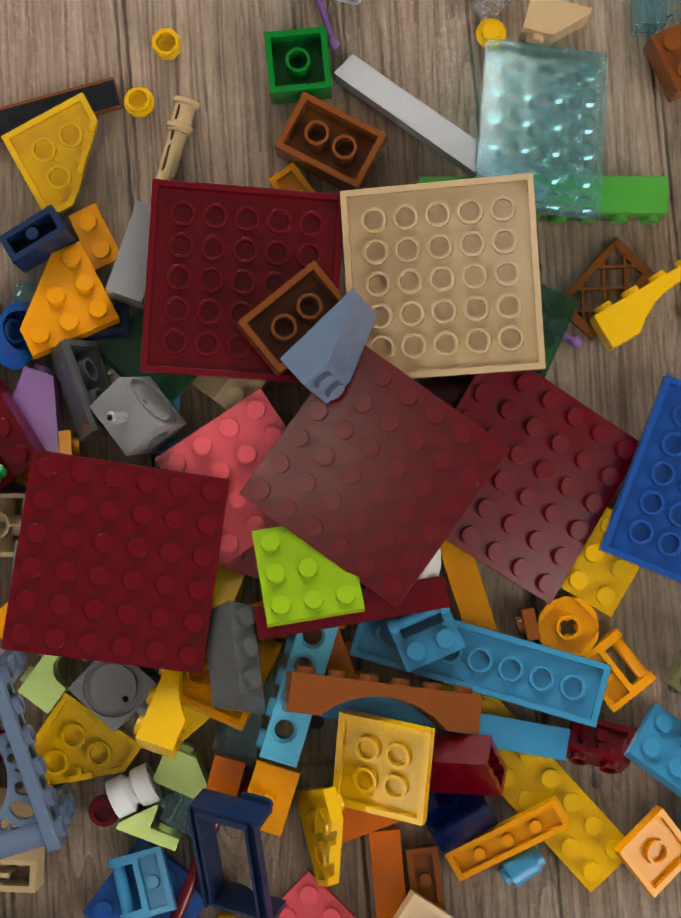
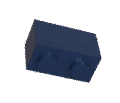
(37, 238)

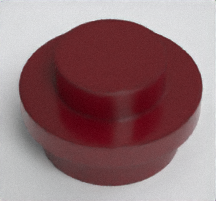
(101, 811)

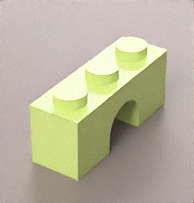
(44, 683)

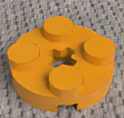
(564, 609)

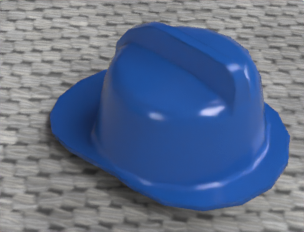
(13, 349)

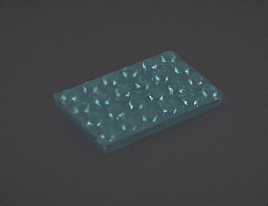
(546, 119)

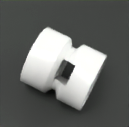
(128, 792)

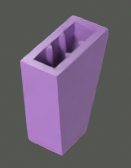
(41, 403)

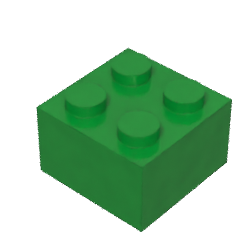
(298, 64)

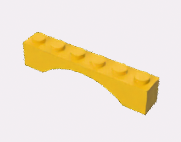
(625, 319)
(164, 722)

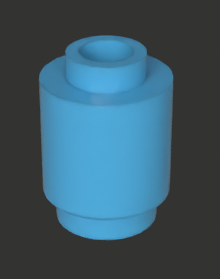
(521, 866)

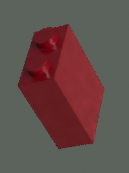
(467, 765)

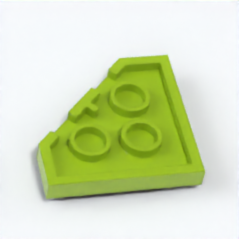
(300, 581)

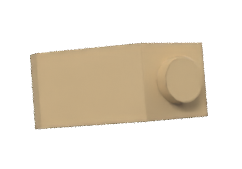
(552, 20)

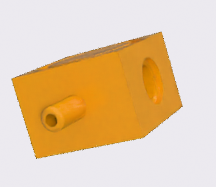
(279, 784)

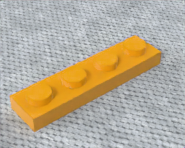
(509, 838)

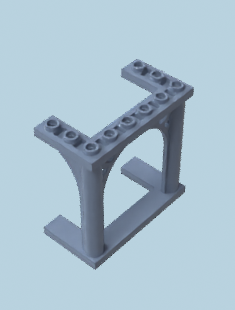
(51, 805)

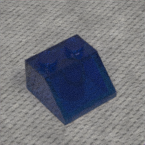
(457, 818)

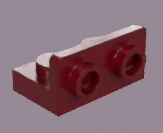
(600, 745)

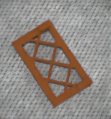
(599, 263)

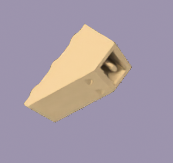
(25, 870)

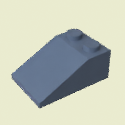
(332, 348)

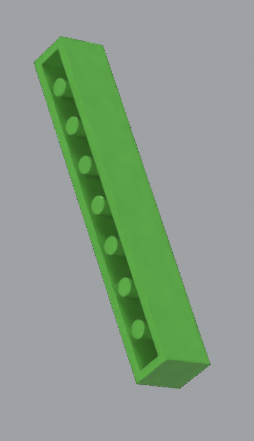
(622, 199)

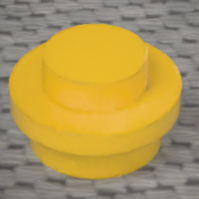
(490, 29)
(139, 102)

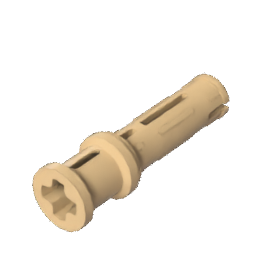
(178, 130)

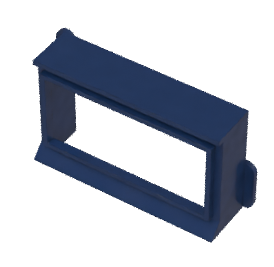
(241, 813)

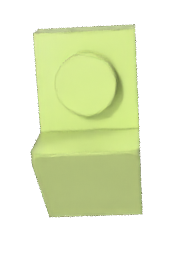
(143, 826)

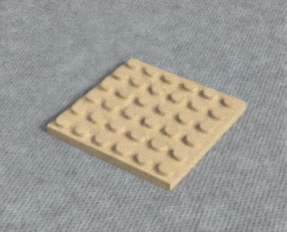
(448, 274)

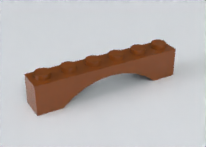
(316, 694)

